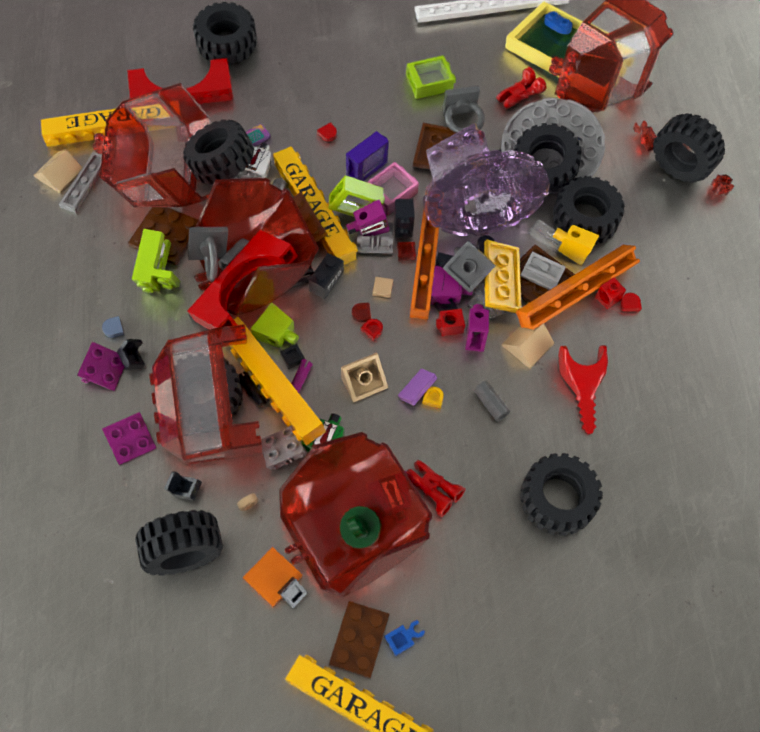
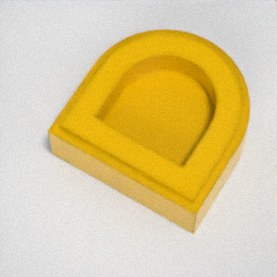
(433, 397)

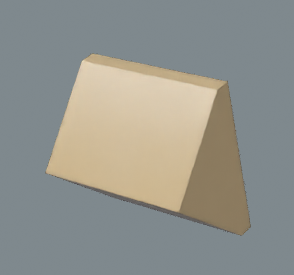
(59, 171)
(529, 344)
(364, 377)

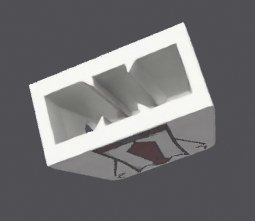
(260, 163)

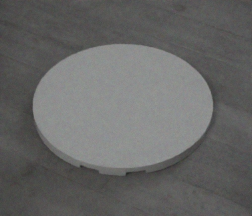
(566, 113)

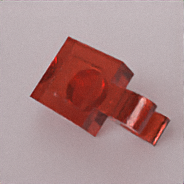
(647, 135)

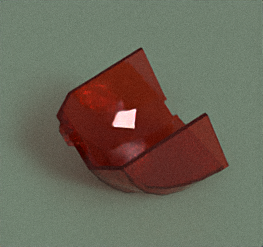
(245, 209)
(327, 485)

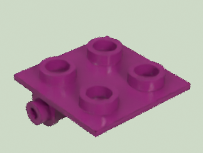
(101, 367)
(129, 438)

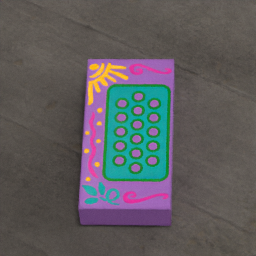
(258, 134)

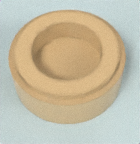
(247, 502)

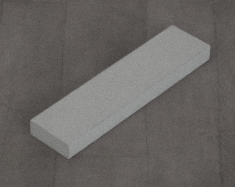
(82, 184)

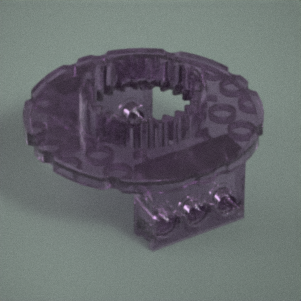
(502, 184)

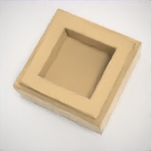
(382, 287)

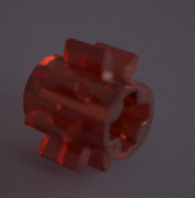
(722, 184)

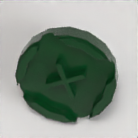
(360, 527)

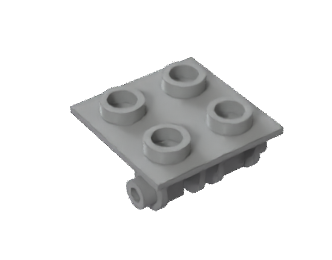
(376, 244)
(281, 447)

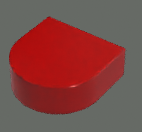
(328, 132)
(631, 303)
(372, 328)

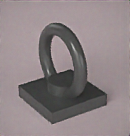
(462, 101)
(208, 245)
(469, 266)

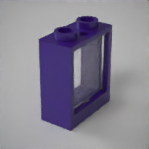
(367, 157)

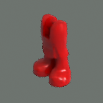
(518, 91)
(431, 482)

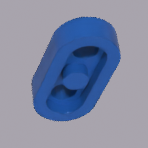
(558, 23)

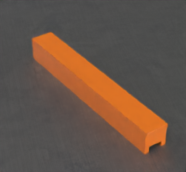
(424, 270)
(577, 287)

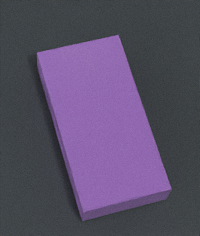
(417, 386)

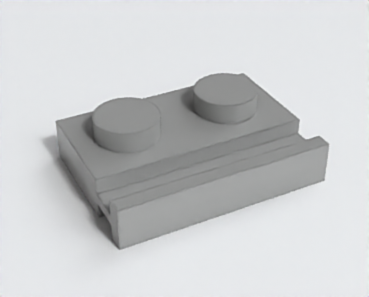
(542, 271)

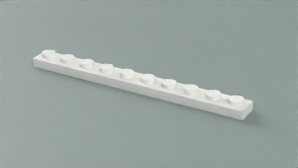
(475, 7)

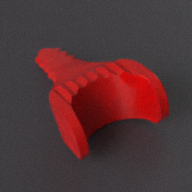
(584, 382)

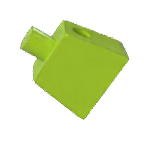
(274, 327)

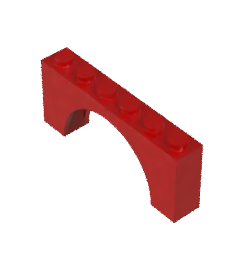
(212, 88)
(262, 250)

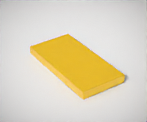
(504, 280)

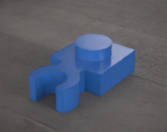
(401, 639)

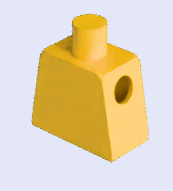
(576, 243)

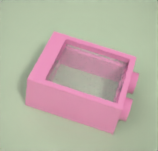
(396, 185)

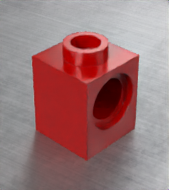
(610, 293)
(454, 316)

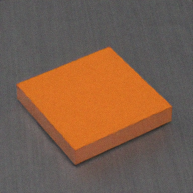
(271, 575)

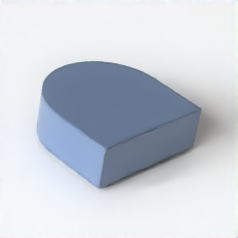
(113, 327)

